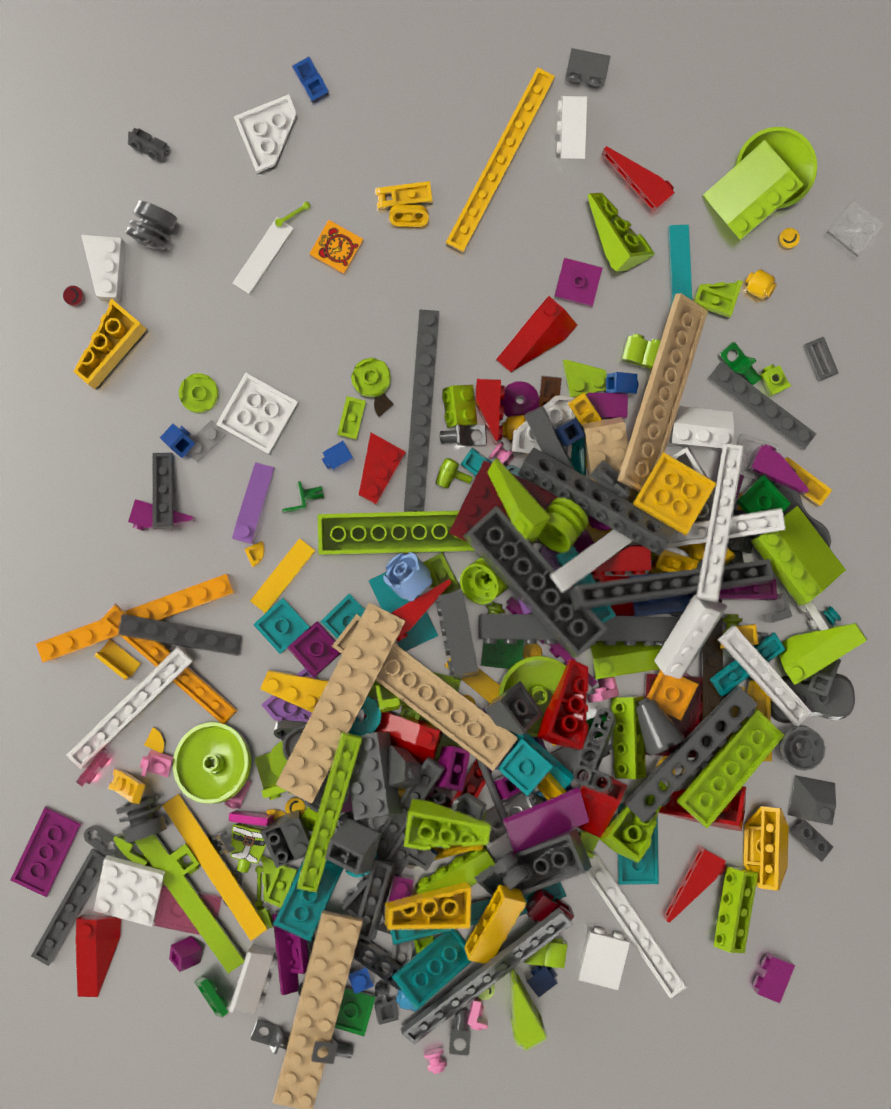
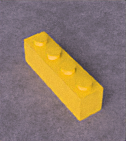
(495, 924)

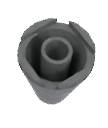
(656, 727)

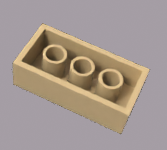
(606, 442)

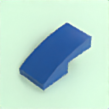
(310, 78)

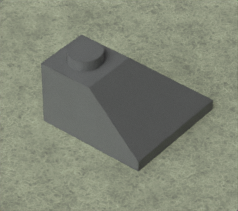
(514, 709)
(813, 800)

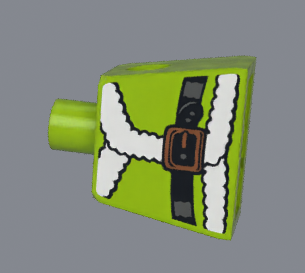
(248, 845)

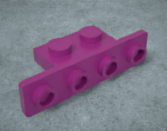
(291, 958)

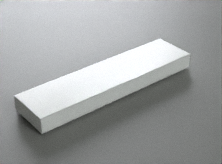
(262, 257)

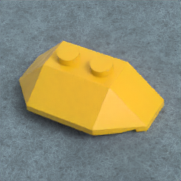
(767, 846)

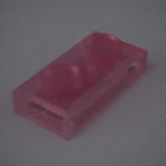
(99, 761)

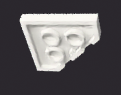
(266, 131)
(558, 412)

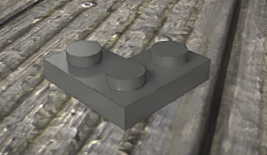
(402, 855)

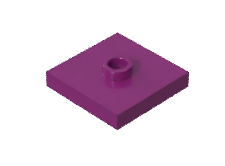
(578, 282)
(314, 649)

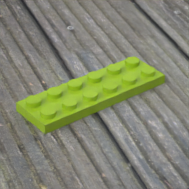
(730, 768)

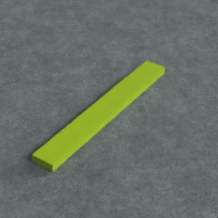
(329, 811)
(191, 903)

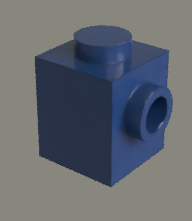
(570, 431)
(541, 979)

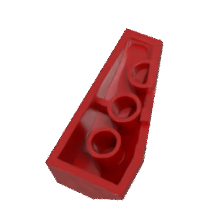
(542, 331)
(566, 714)
(411, 734)
(730, 818)
(95, 948)

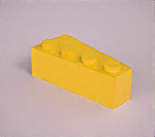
(108, 345)
(434, 909)

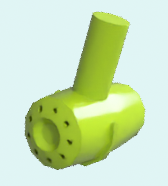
(449, 471)

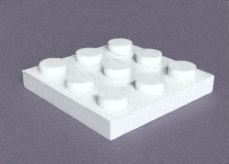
(257, 413)
(129, 890)

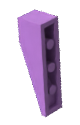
(253, 504)

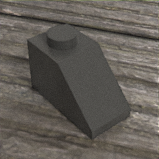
(402, 768)

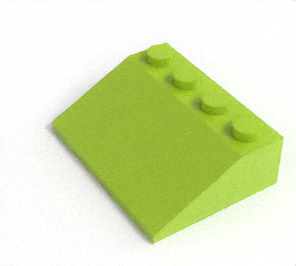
(753, 190)
(799, 557)
(527, 1020)

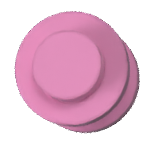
(503, 455)
(436, 1063)

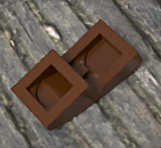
(549, 388)

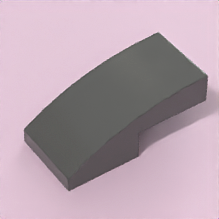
(824, 678)

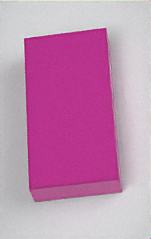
(251, 818)

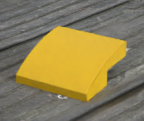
(672, 562)

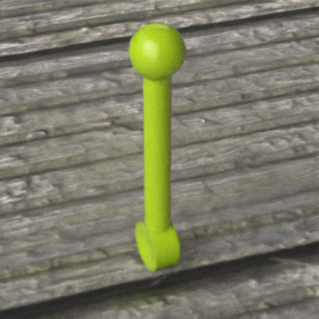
(279, 222)
(259, 869)

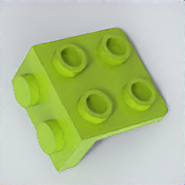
(268, 778)

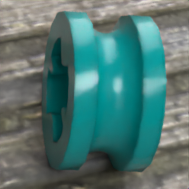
(831, 615)

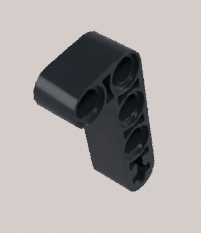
(376, 964)

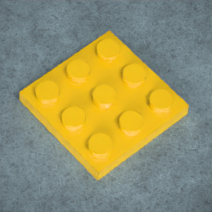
(674, 494)

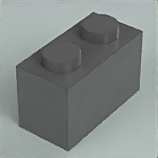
(587, 67)

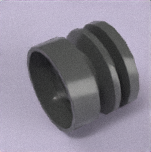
(151, 224)
(808, 757)
(141, 819)

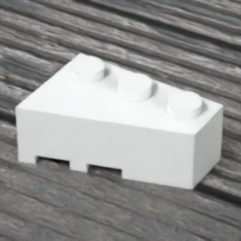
(572, 126)
(106, 265)

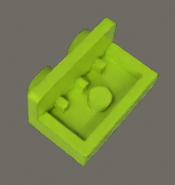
(459, 405)

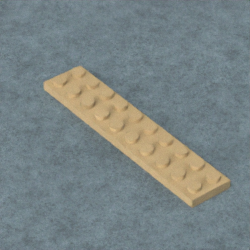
(663, 391)
(340, 702)
(439, 703)
(317, 1009)

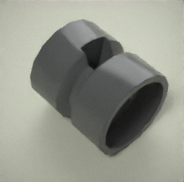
(510, 870)

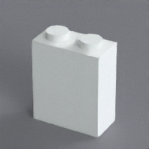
(603, 958)

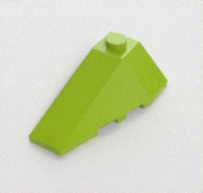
(618, 240)
(520, 506)
(815, 650)
(622, 659)
(439, 826)
(630, 835)

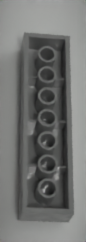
(530, 580)

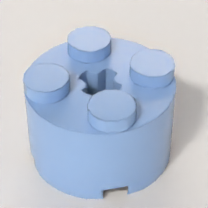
(407, 576)

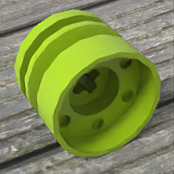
(564, 526)
(481, 582)

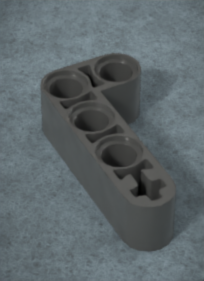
(598, 748)

